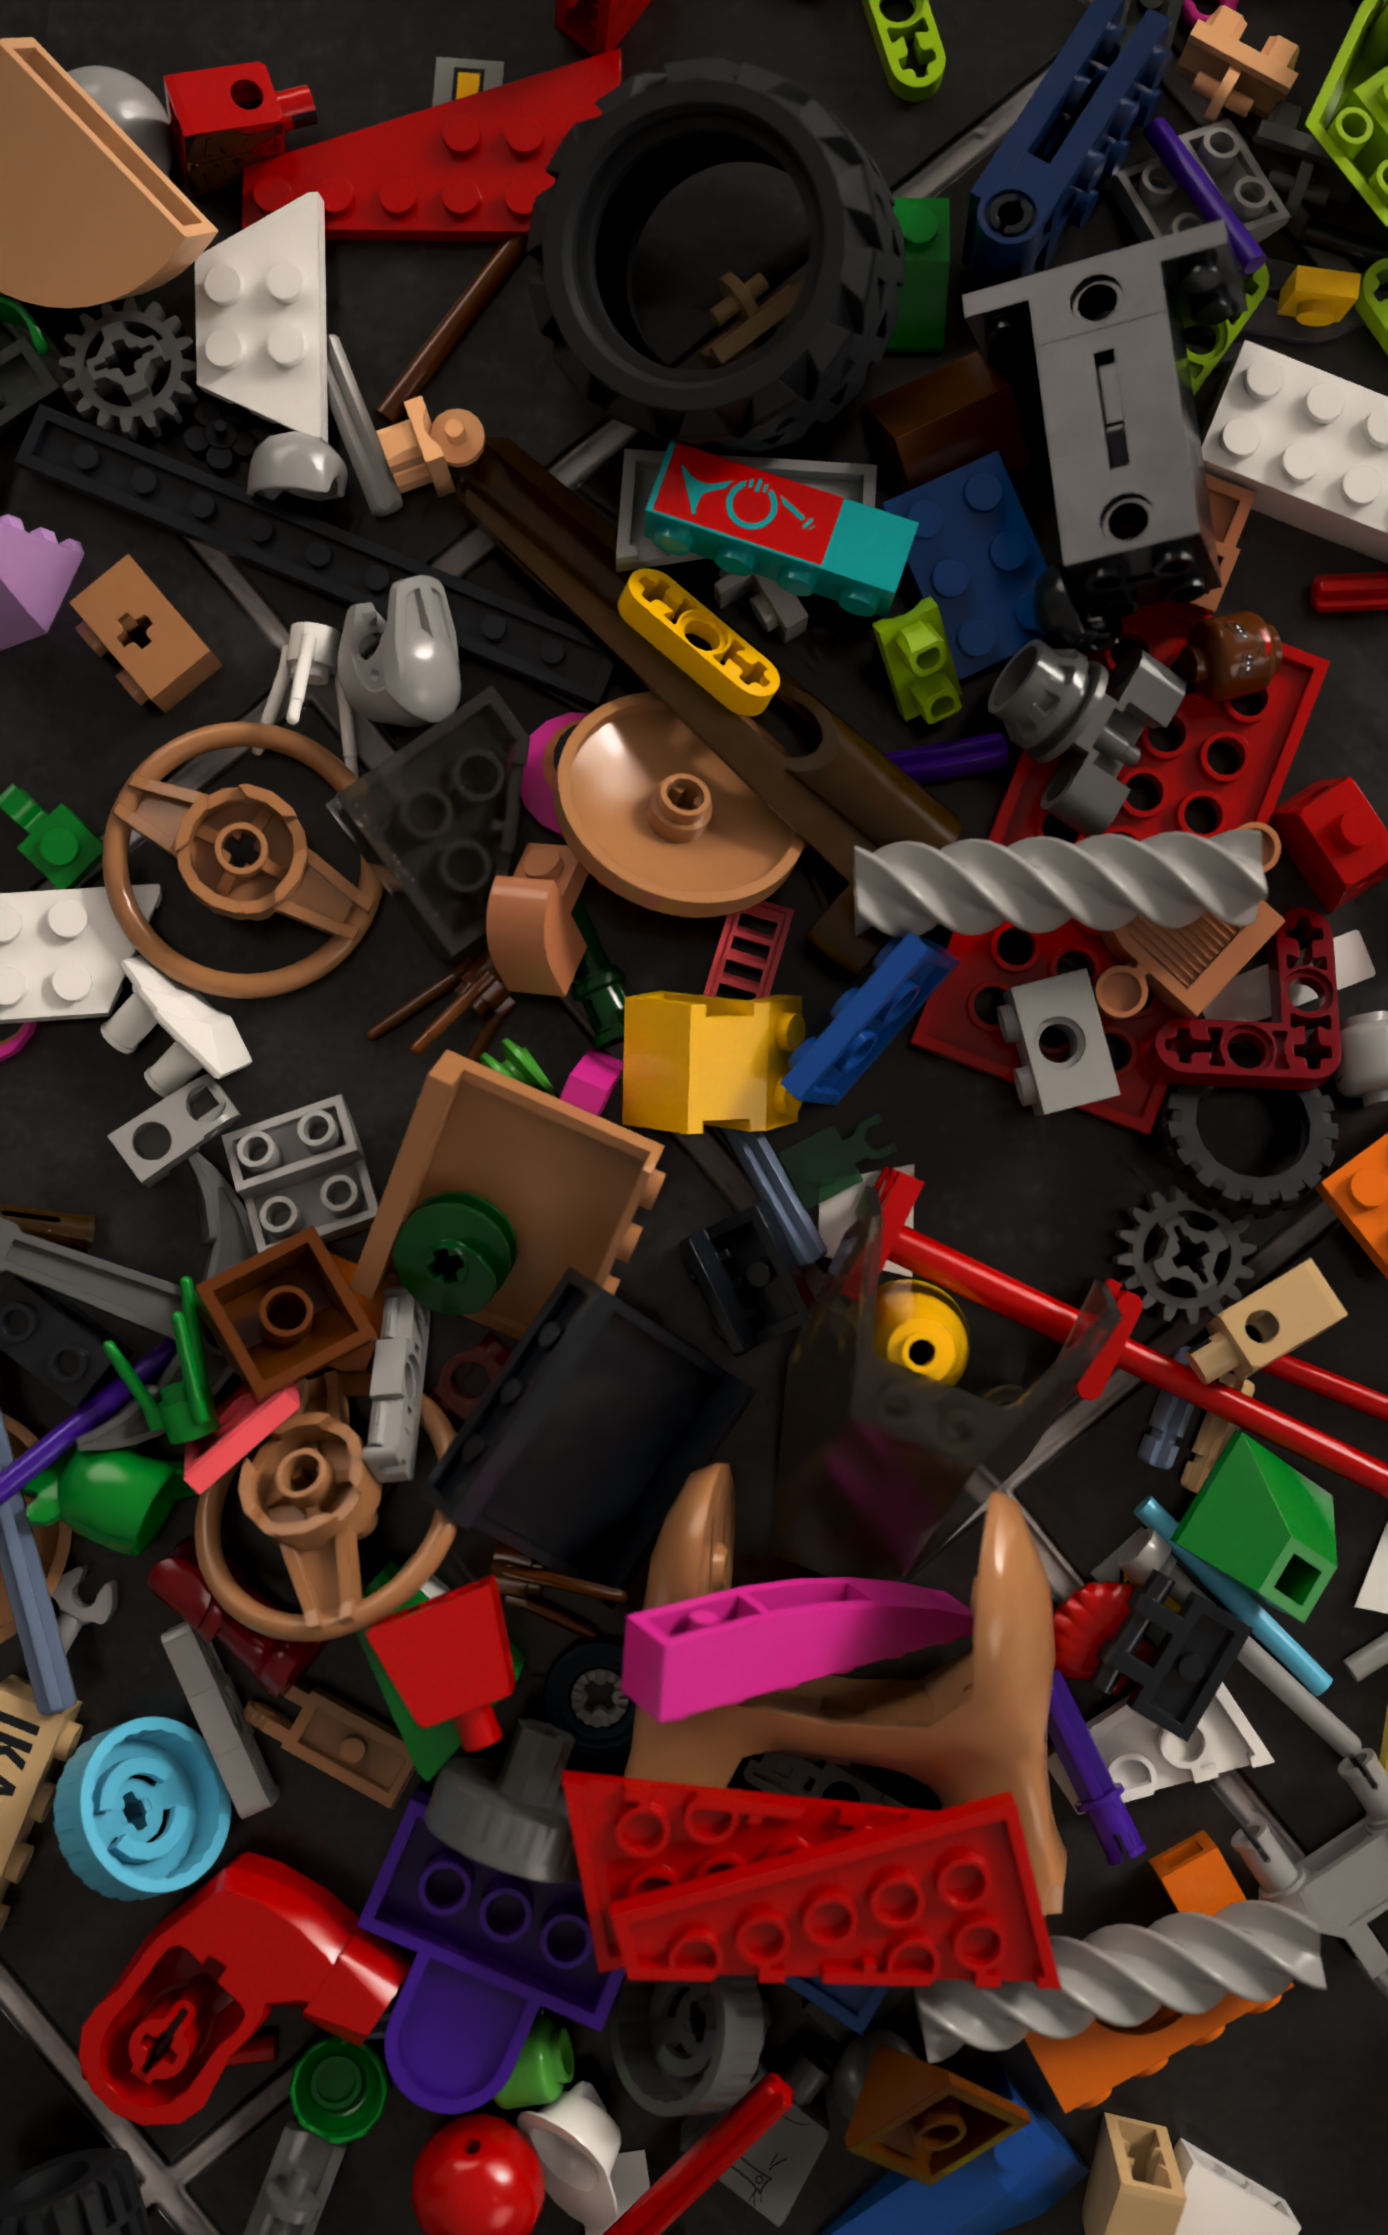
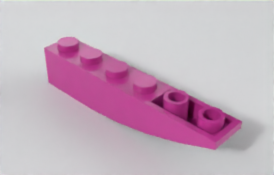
(776, 1638)

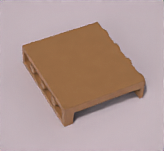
(546, 1164)

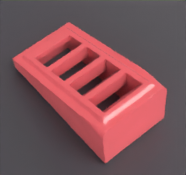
(724, 952)

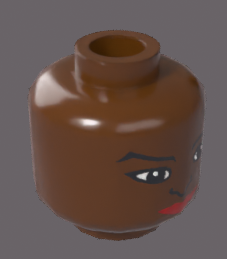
(1231, 656)

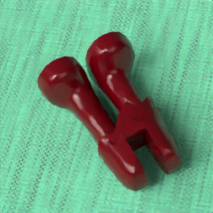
(183, 1589)

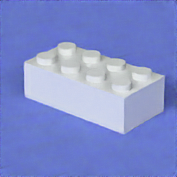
(1305, 447)

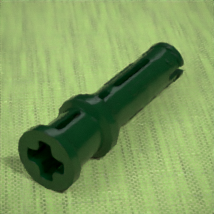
(598, 985)

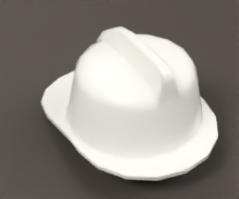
(578, 2153)

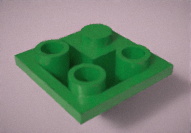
(1263, 1528)

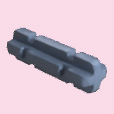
(1168, 1421)

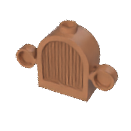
(1186, 963)

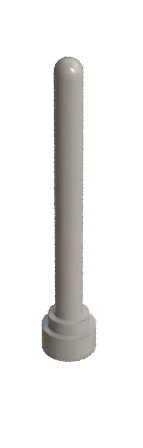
(1152, 1551)

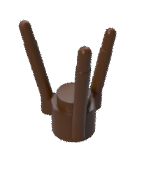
(478, 988)
(522, 1576)

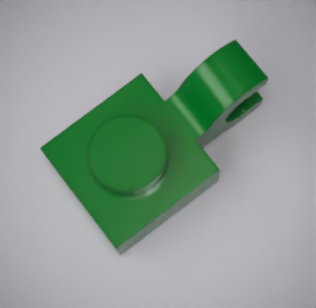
(57, 842)

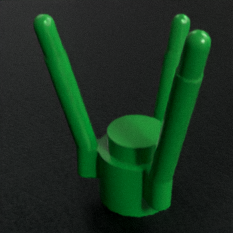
(188, 1404)

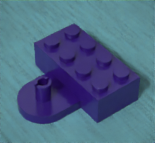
(482, 1966)

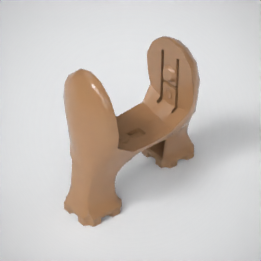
(959, 1730)

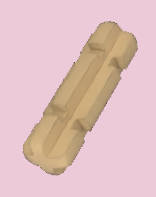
(1212, 1439)

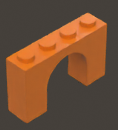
(1104, 2055)

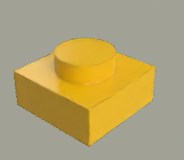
(1318, 295)

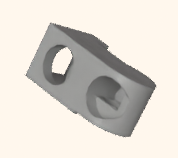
(174, 1129)

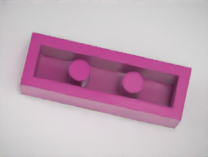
(593, 1081)

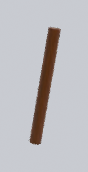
(452, 327)

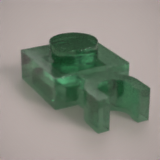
(827, 1165)

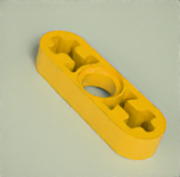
(741, 659)

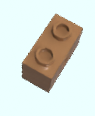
(117, 609)

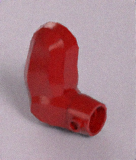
(214, 1975)

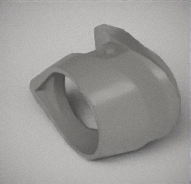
(416, 664)

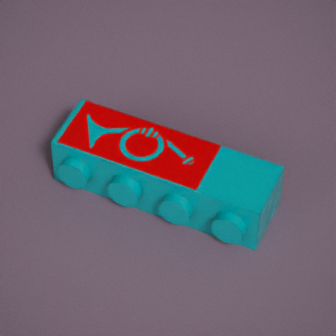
(778, 530)

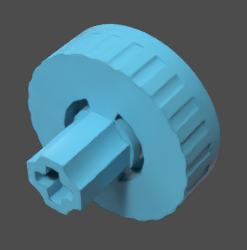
(109, 1818)

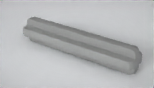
(359, 433)

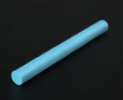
(1240, 1604)

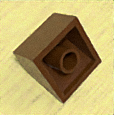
(283, 1314)

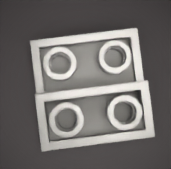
(1159, 206)
(303, 1174)

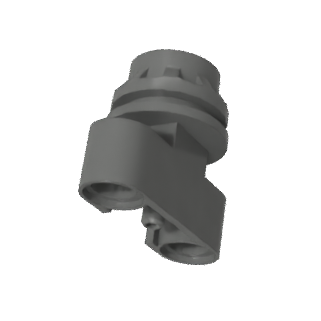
(1071, 707)

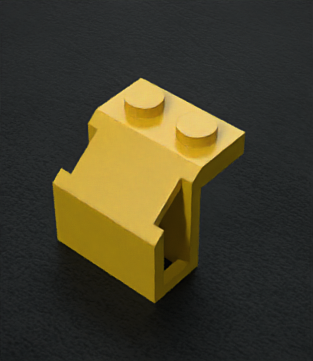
(709, 1061)

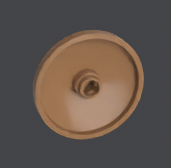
(666, 815)

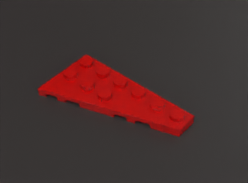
(444, 170)
(661, 1833)
(872, 1908)

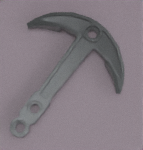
(138, 1296)

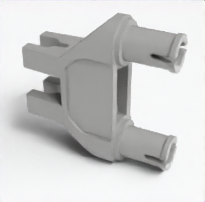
(1342, 1880)

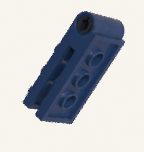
(1064, 144)

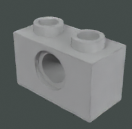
(1071, 1007)

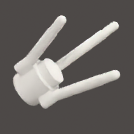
(310, 660)

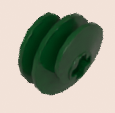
(455, 1252)

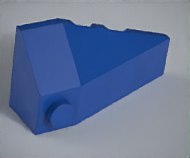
(984, 2196)

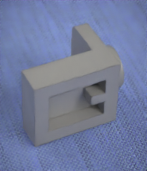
(770, 605)

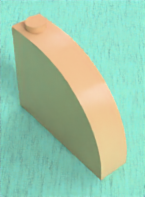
(78, 198)

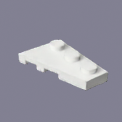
(1152, 1758)

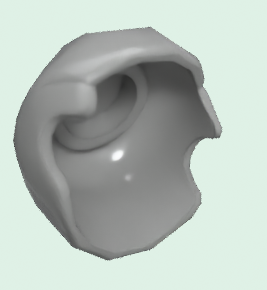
(297, 465)

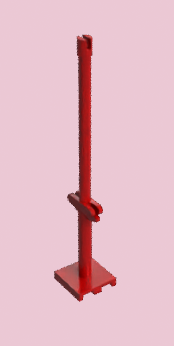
(1055, 1320)

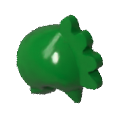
(108, 1496)

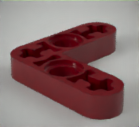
(1274, 1040)

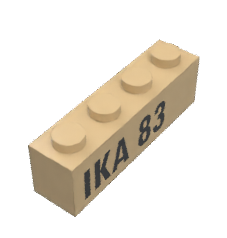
(28, 1758)

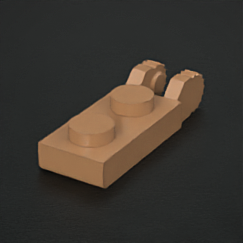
(339, 1741)

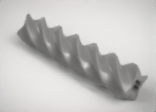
(1049, 881)
(1129, 1974)

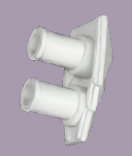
(200, 1031)

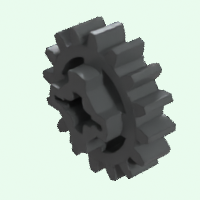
(102, 370)
(1159, 1266)

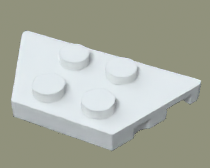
(266, 318)
(64, 953)

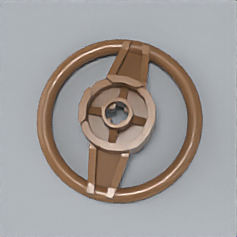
(197, 833)
(318, 1520)

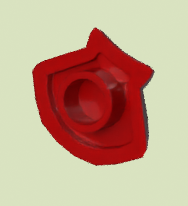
(1083, 1624)

